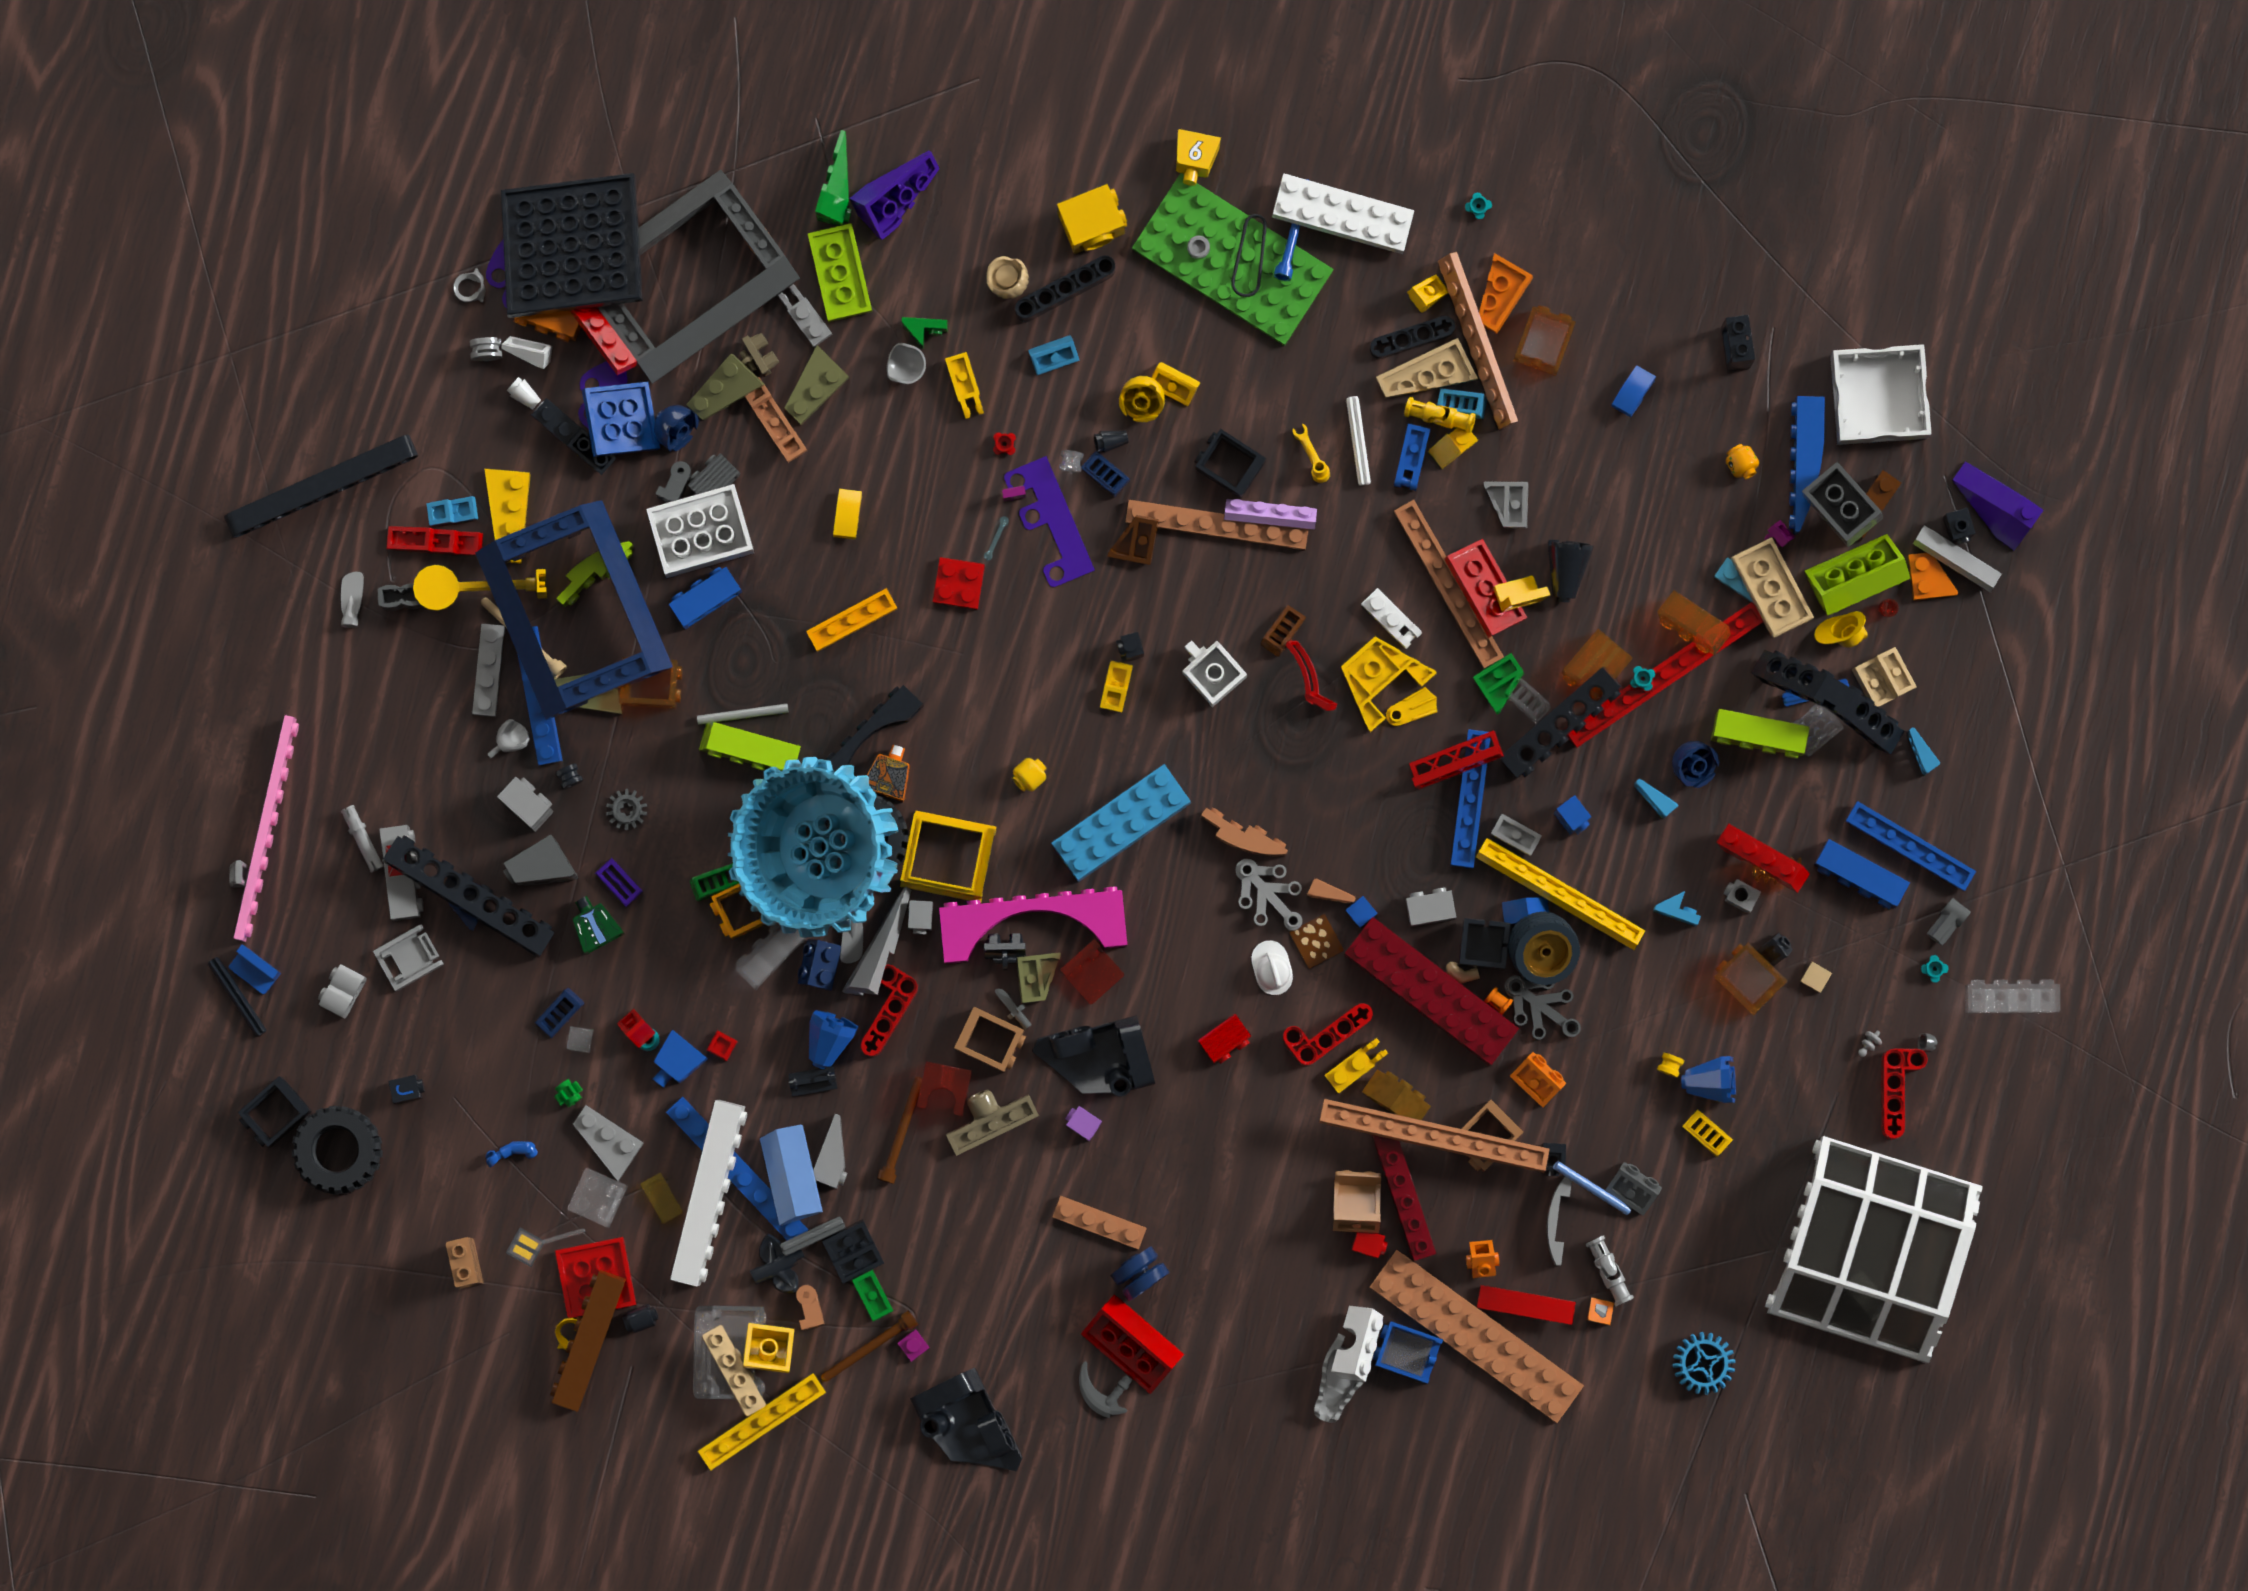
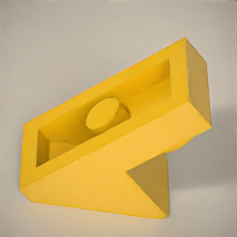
(1427, 293)
(1452, 446)

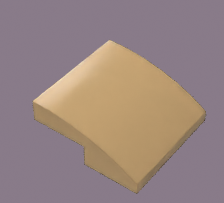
(1884, 677)

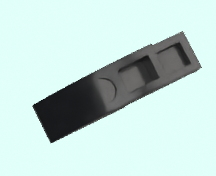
(570, 435)

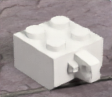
(1212, 671)

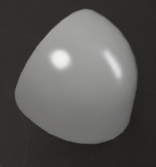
(905, 364)

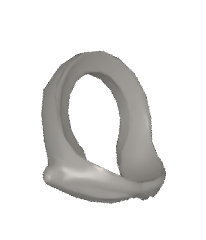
(474, 276)

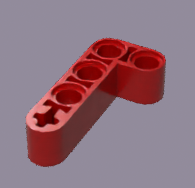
(885, 1014)
(1331, 1031)
(1899, 1093)

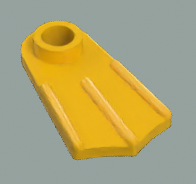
(1413, 707)

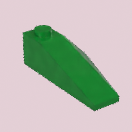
(834, 196)

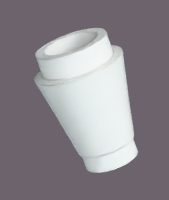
(522, 392)

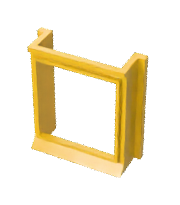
(973, 893)

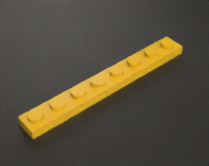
(1560, 894)

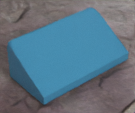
(1053, 355)

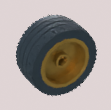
(1543, 948)

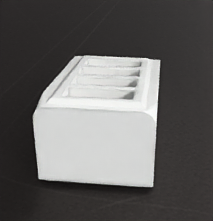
(530, 351)

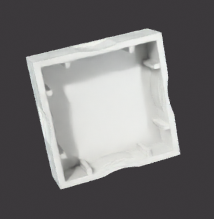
(1880, 394)

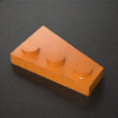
(1503, 291)

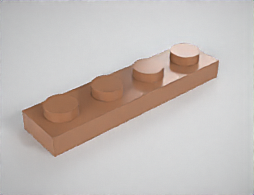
(1099, 1222)

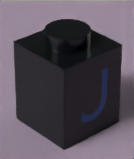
(406, 1089)

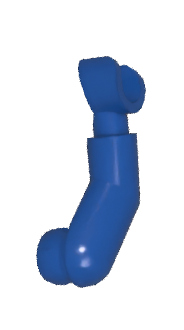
(514, 1147)

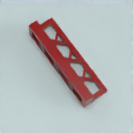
(1457, 765)

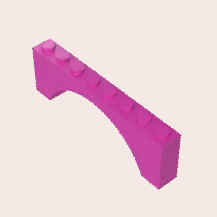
(967, 924)

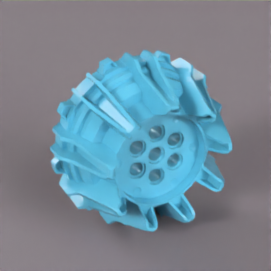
(771, 839)

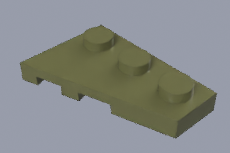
(817, 384)

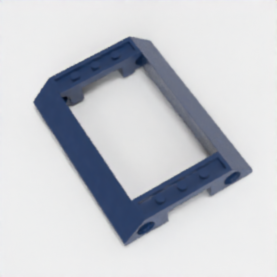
(561, 699)

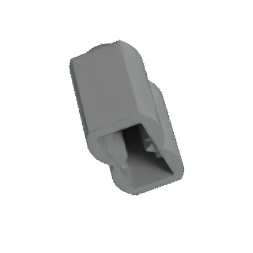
(342, 991)

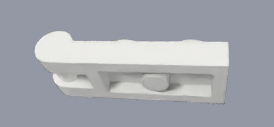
(1391, 618)

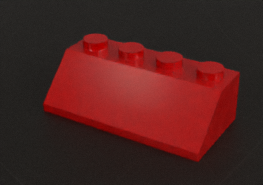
(1132, 1344)

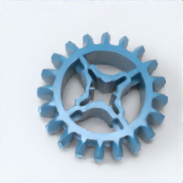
(1707, 1373)

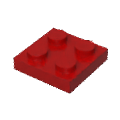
(958, 583)

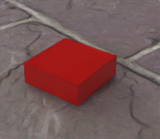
(722, 1045)

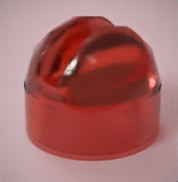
(1892, 608)

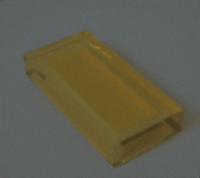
(661, 1198)

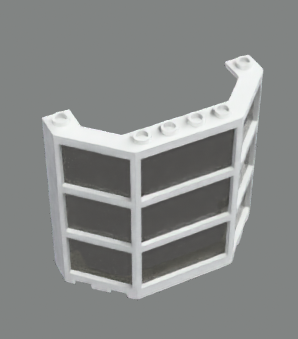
(1877, 1250)

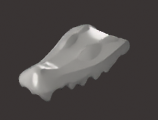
(1333, 1390)

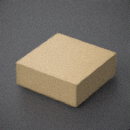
(1816, 977)

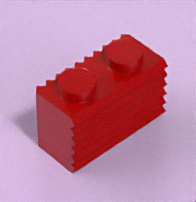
(1224, 1039)

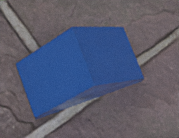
(1519, 908)

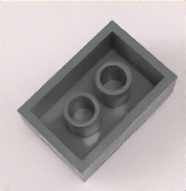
(1842, 504)

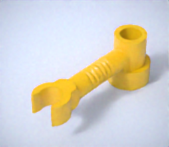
(1318, 476)

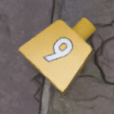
(1195, 155)

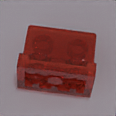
(1092, 972)

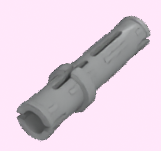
(362, 839)

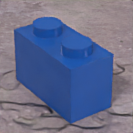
(1573, 816)

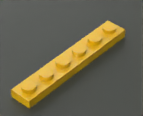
(762, 1421)

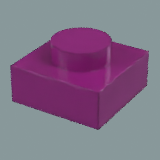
(913, 1345)

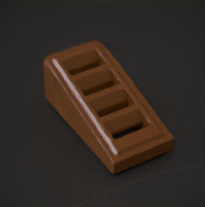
(1271, 645)

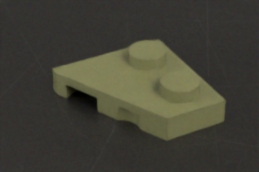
(1035, 976)

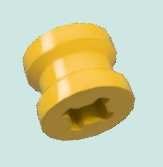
(1670, 1065)

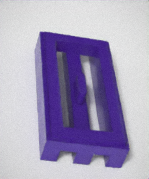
(632, 897)

